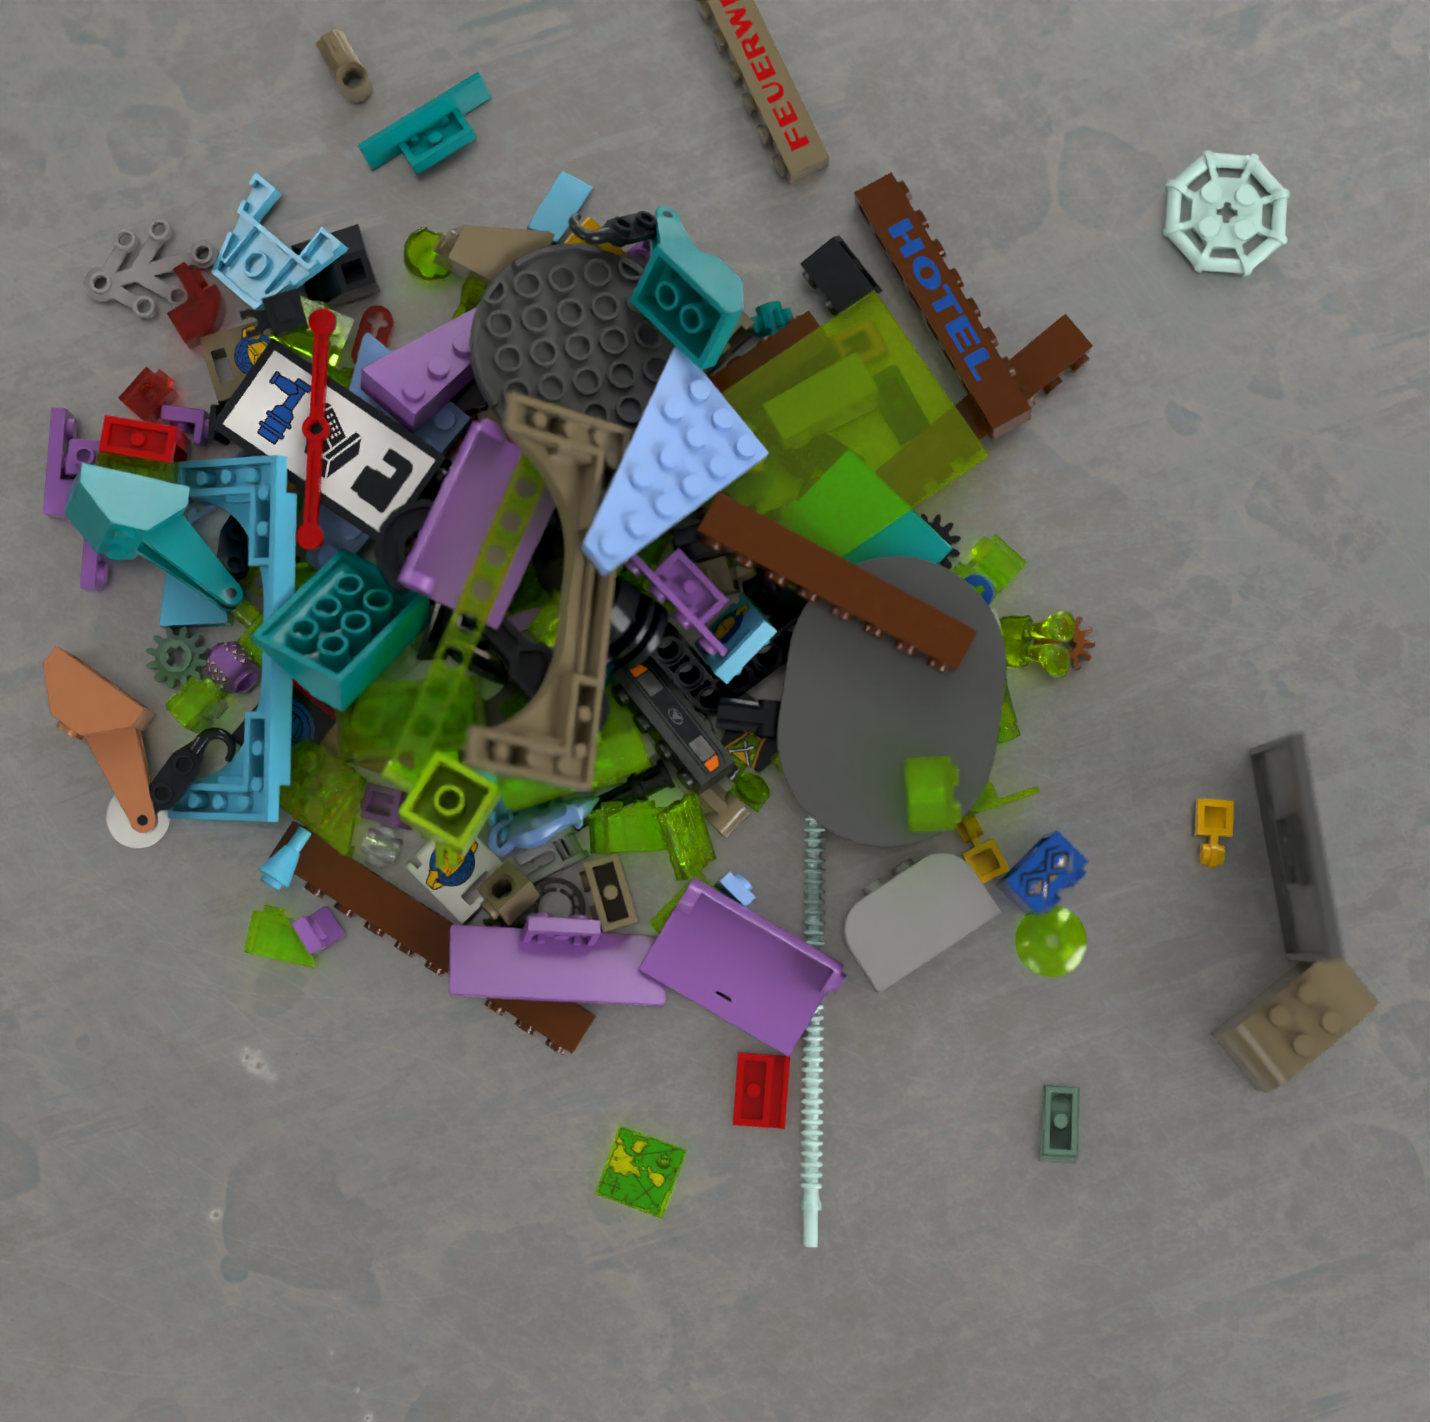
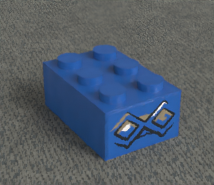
(1042, 873)

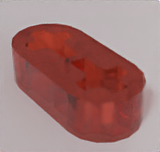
(384, 333)

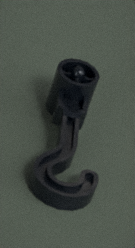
(525, 660)

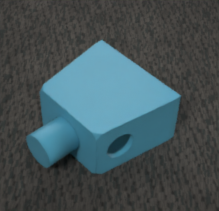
(187, 608)

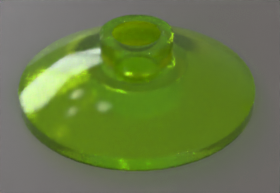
(1032, 946)

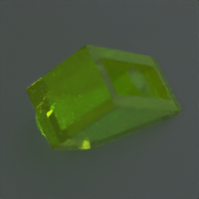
(275, 938)

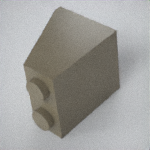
(485, 250)

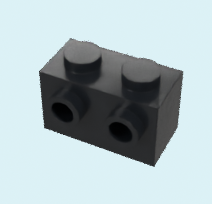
(838, 275)

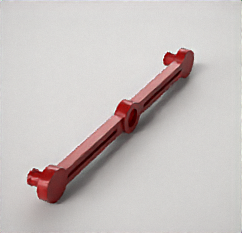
(309, 534)

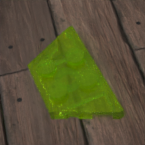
(323, 794)

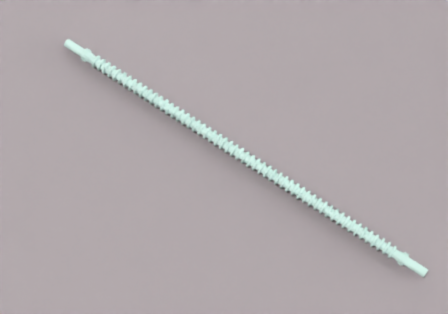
(810, 1201)

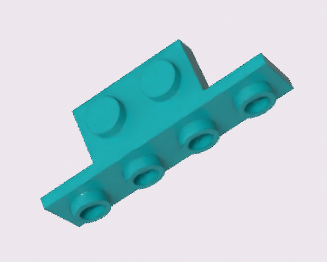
(430, 130)

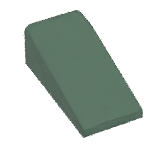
(1059, 1124)

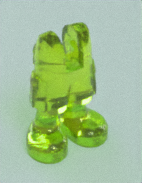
(1021, 630)

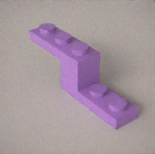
(62, 429)

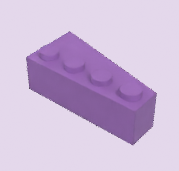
(422, 374)

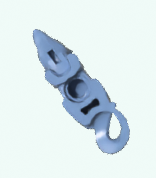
(536, 826)

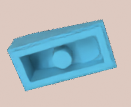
(562, 201)

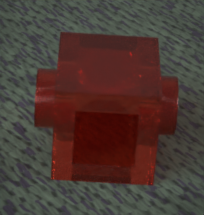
(137, 394)

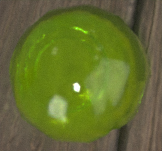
(419, 256)

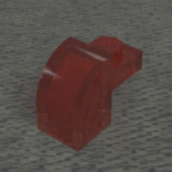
(201, 313)

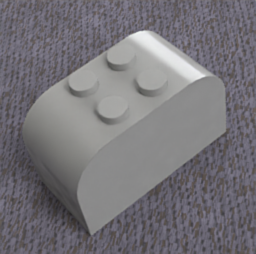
(914, 916)

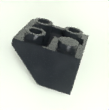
(346, 277)

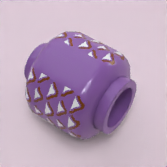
(231, 667)

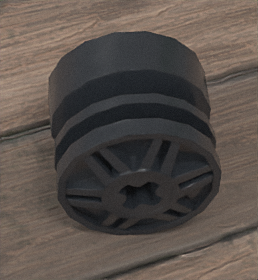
(634, 626)

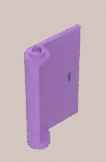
(461, 520)
(742, 966)

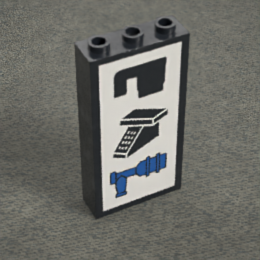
(367, 459)

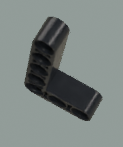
(701, 676)

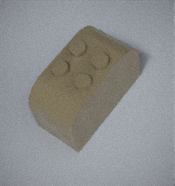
(1294, 1021)

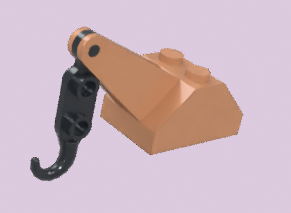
(112, 726)

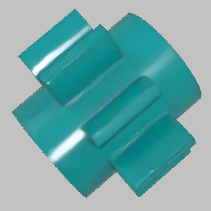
(770, 318)

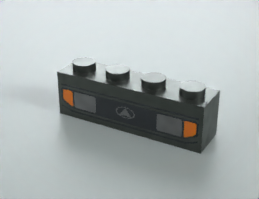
(673, 725)

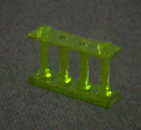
(614, 759)

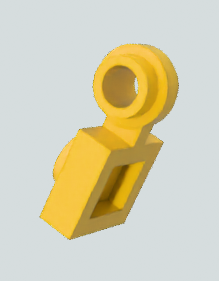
(1213, 820)
(983, 857)

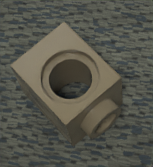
(504, 880)

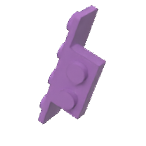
(687, 591)

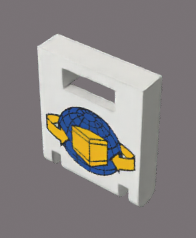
(452, 883)

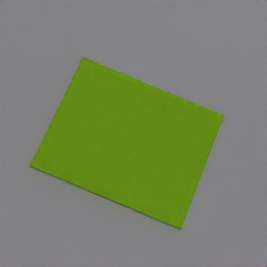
(849, 431)

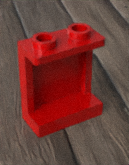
(143, 440)

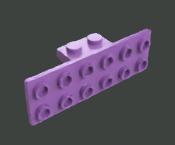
(552, 963)

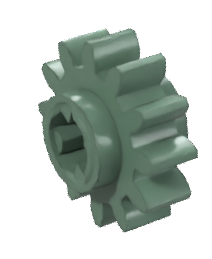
(164, 658)

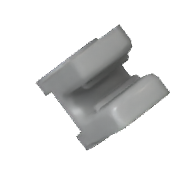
(562, 857)

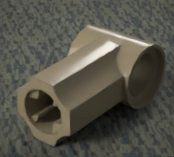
(344, 65)
(721, 809)

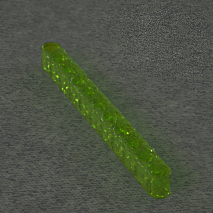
(469, 605)

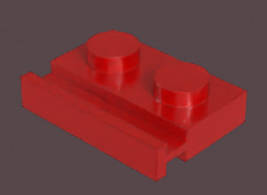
(761, 1090)

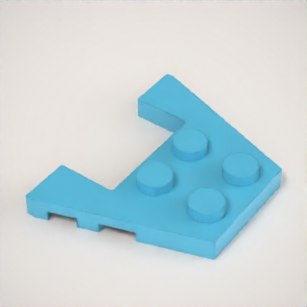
(259, 263)

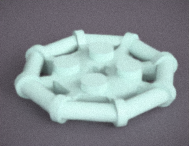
(1241, 199)

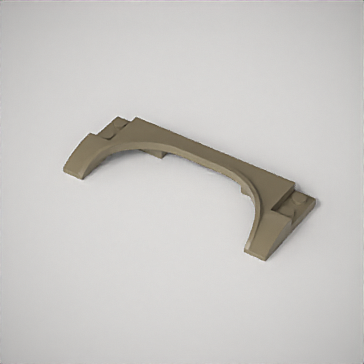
(559, 728)

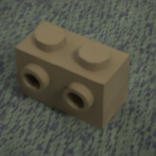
(610, 892)

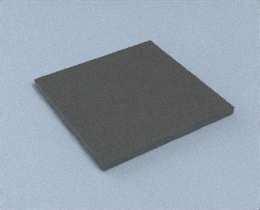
(1295, 850)

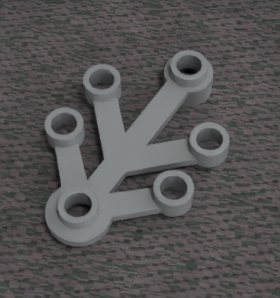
(144, 270)

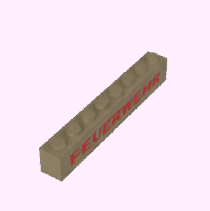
(767, 87)

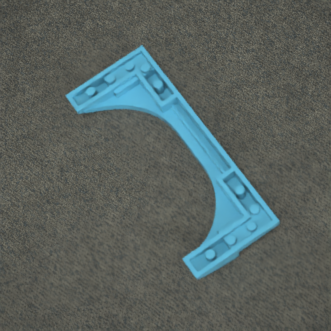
(257, 497)

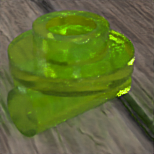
(751, 790)

